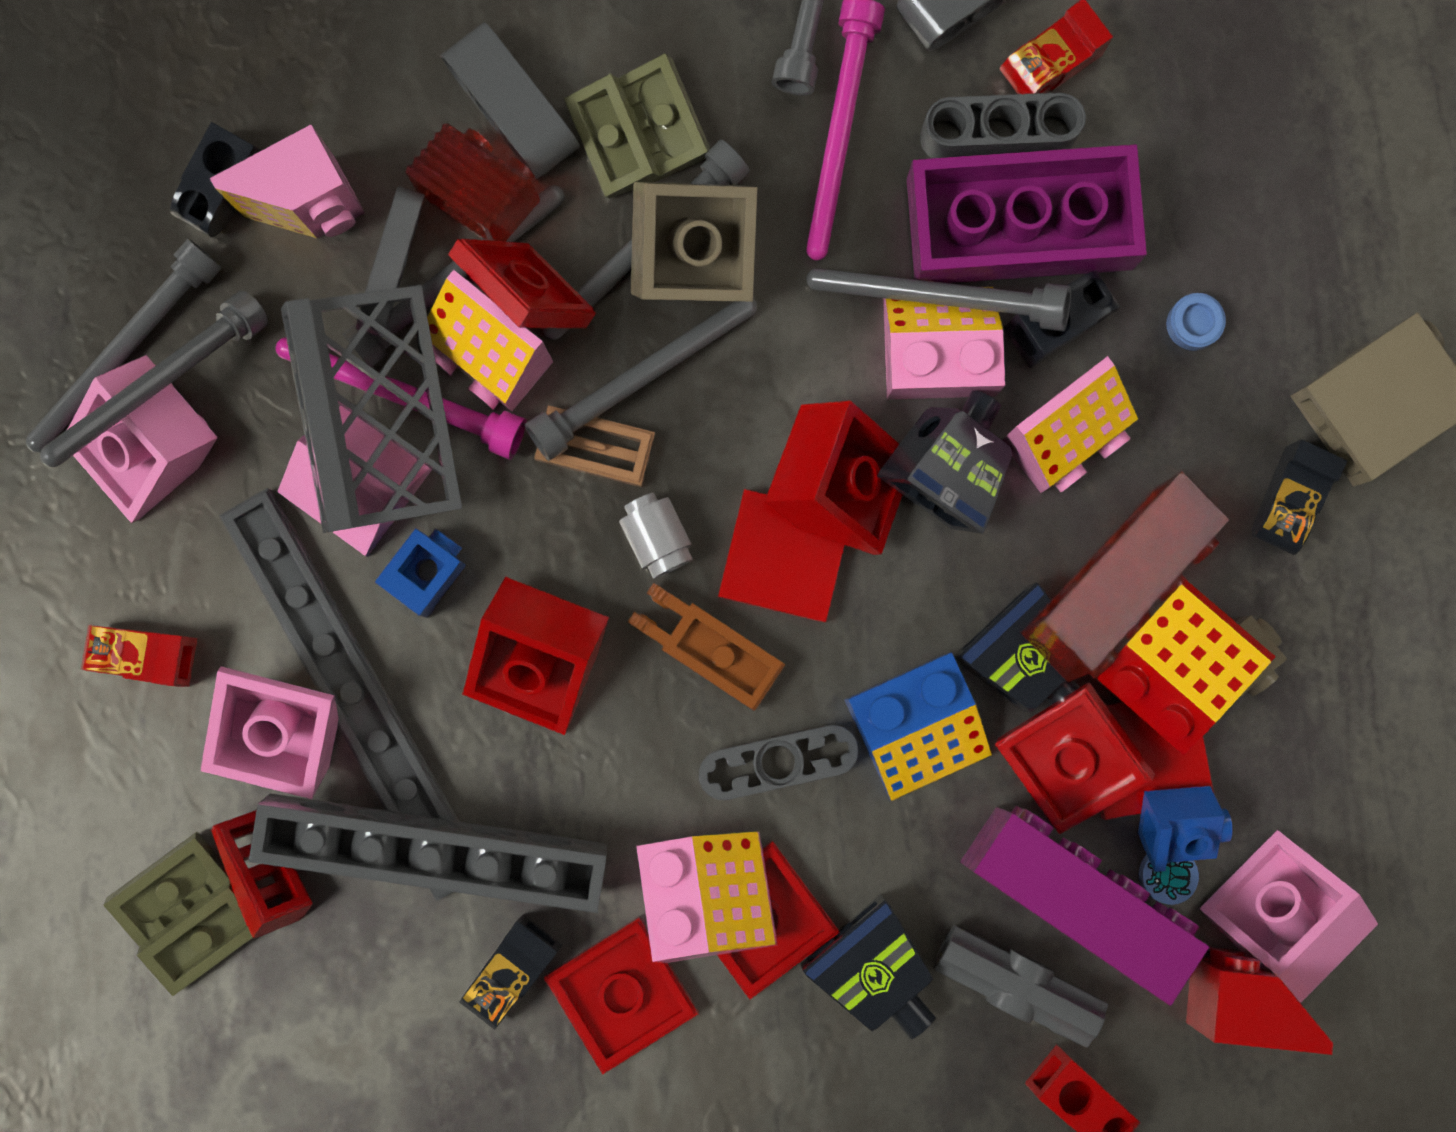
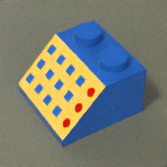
(920, 725)

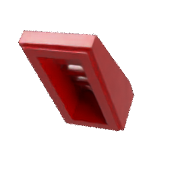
(251, 899)

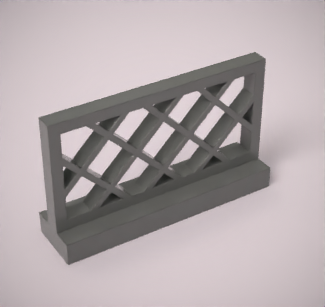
(322, 416)

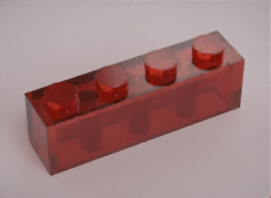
(1126, 578)

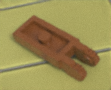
(712, 649)

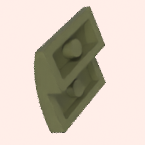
(638, 126)
(181, 914)

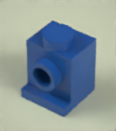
(402, 573)
(1182, 825)

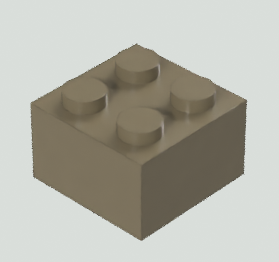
(693, 241)

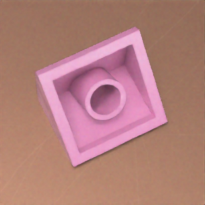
(370, 494)

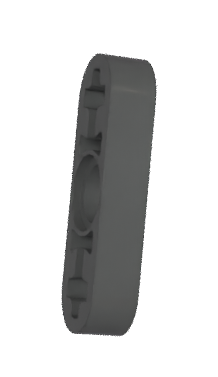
(394, 250)
(815, 740)

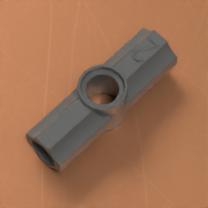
(1020, 986)

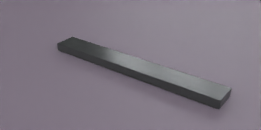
(335, 659)

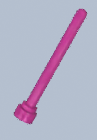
(860, 23)
(500, 432)

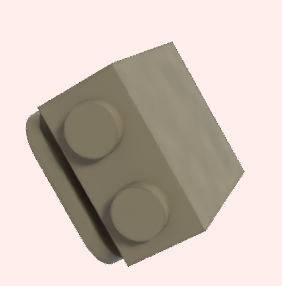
(1383, 399)

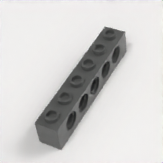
(428, 852)

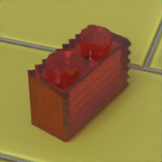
(473, 184)

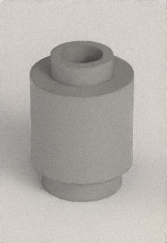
(656, 535)

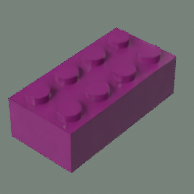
(1026, 214)
(1095, 910)

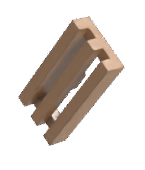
(640, 458)

